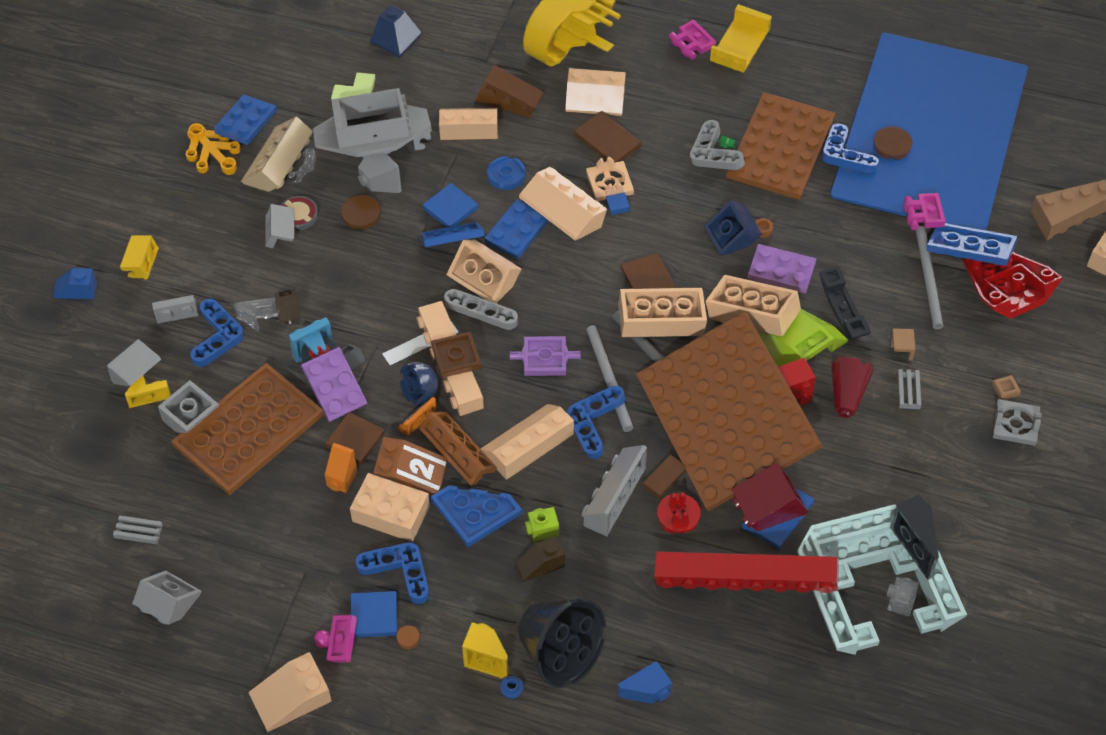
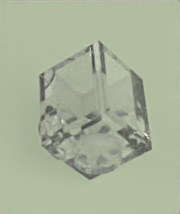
(902, 595)

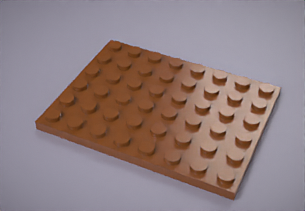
(727, 409)

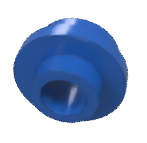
(511, 693)

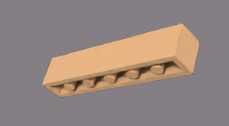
(462, 387)

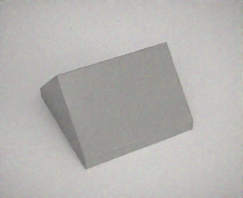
(132, 364)

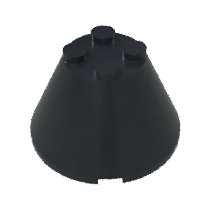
(562, 638)

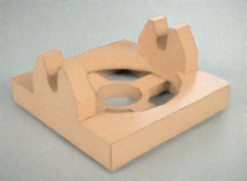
(606, 168)

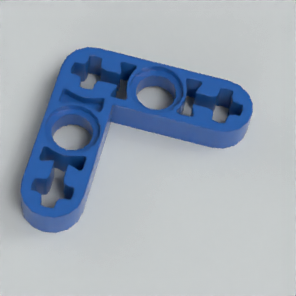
(839, 156)
(223, 334)
(587, 414)
(400, 560)

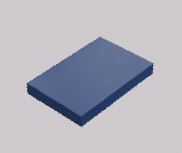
(451, 234)
(780, 533)

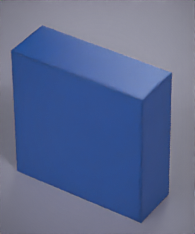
(617, 203)

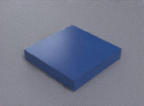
(450, 206)
(375, 613)

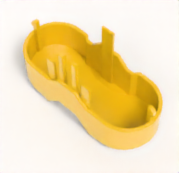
(563, 25)

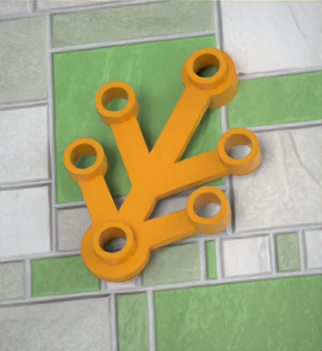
(197, 134)

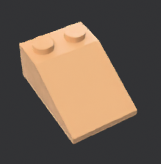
(290, 692)

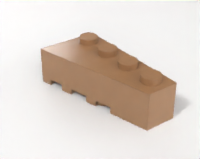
(1068, 207)

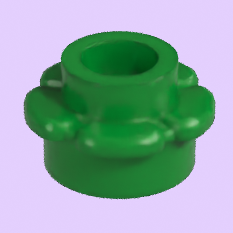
(726, 142)

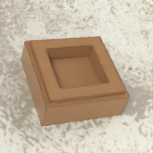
(1006, 387)

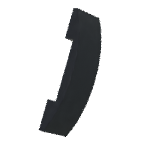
(842, 304)

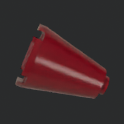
(849, 384)

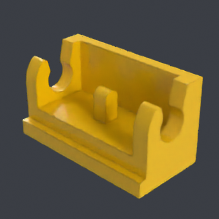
(139, 256)

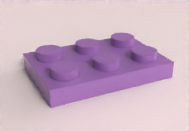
(782, 268)
(334, 384)

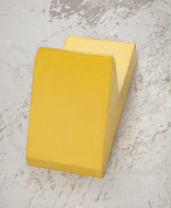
(142, 393)

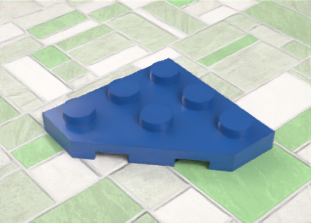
(475, 512)

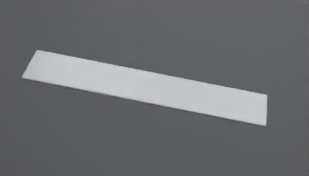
(407, 349)

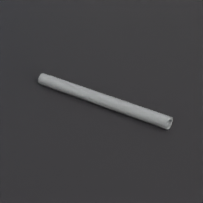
(929, 278)
(608, 375)

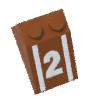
(410, 465)

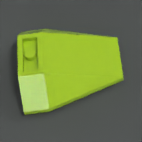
(803, 339)

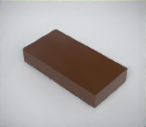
(664, 476)

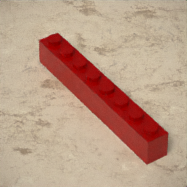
(747, 571)

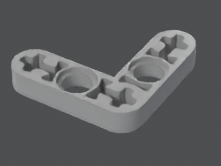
(704, 154)

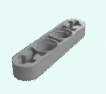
(482, 306)

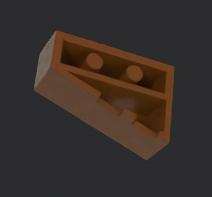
(508, 93)

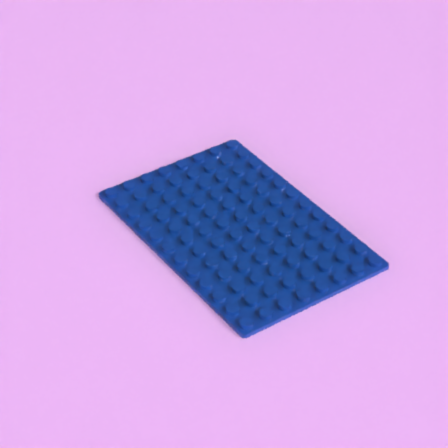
(959, 122)

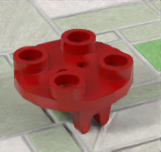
(679, 521)

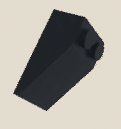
(916, 532)

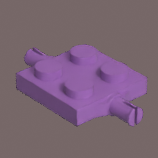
(545, 355)

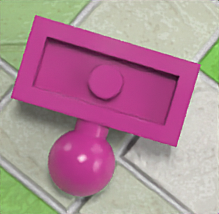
(339, 639)

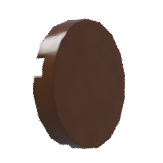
(893, 143)
(360, 212)

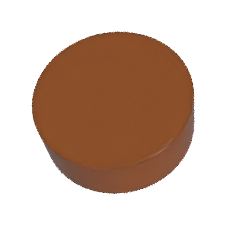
(765, 227)
(408, 637)

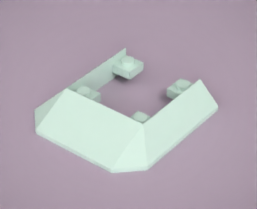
(868, 540)

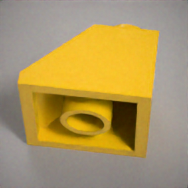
(484, 651)

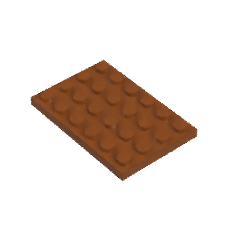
(782, 145)
(248, 428)

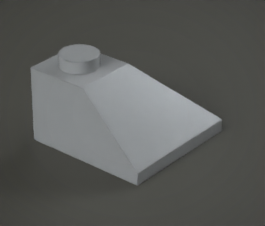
(380, 174)

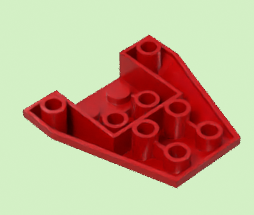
(1012, 287)

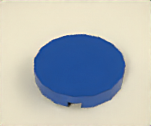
(506, 173)

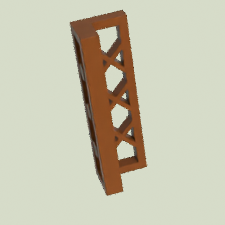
(455, 447)

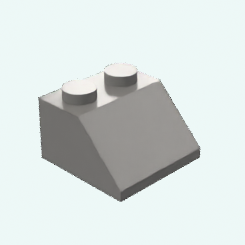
(186, 408)
(165, 597)

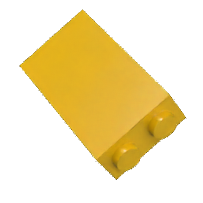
(741, 39)

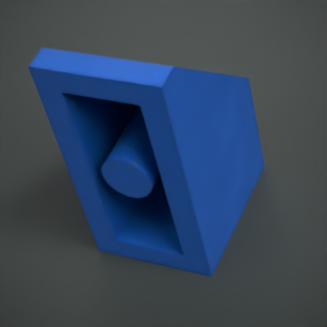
(76, 284)
(646, 685)

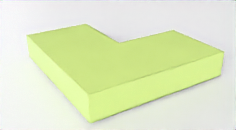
(363, 84)

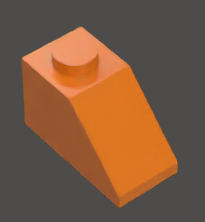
(340, 468)

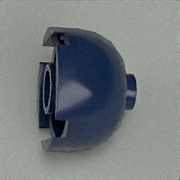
(418, 382)

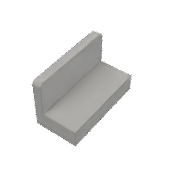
(278, 224)

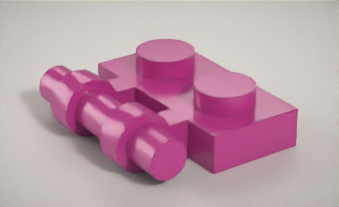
(696, 36)
(930, 208)

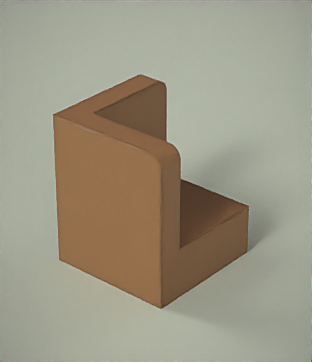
(903, 341)

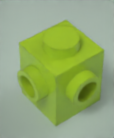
(542, 524)

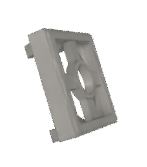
(1001, 433)

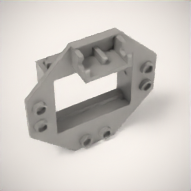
(359, 139)

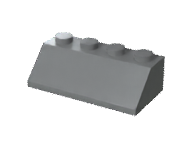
(615, 489)

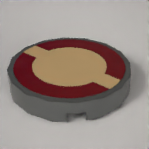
(304, 211)

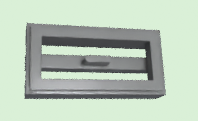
(908, 375)
(138, 526)

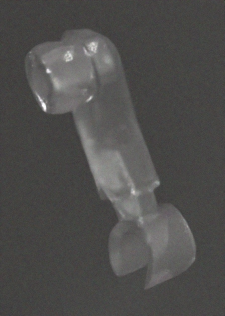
(309, 164)

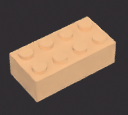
(767, 305)
(662, 312)

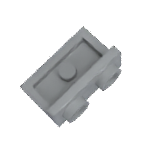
(175, 309)

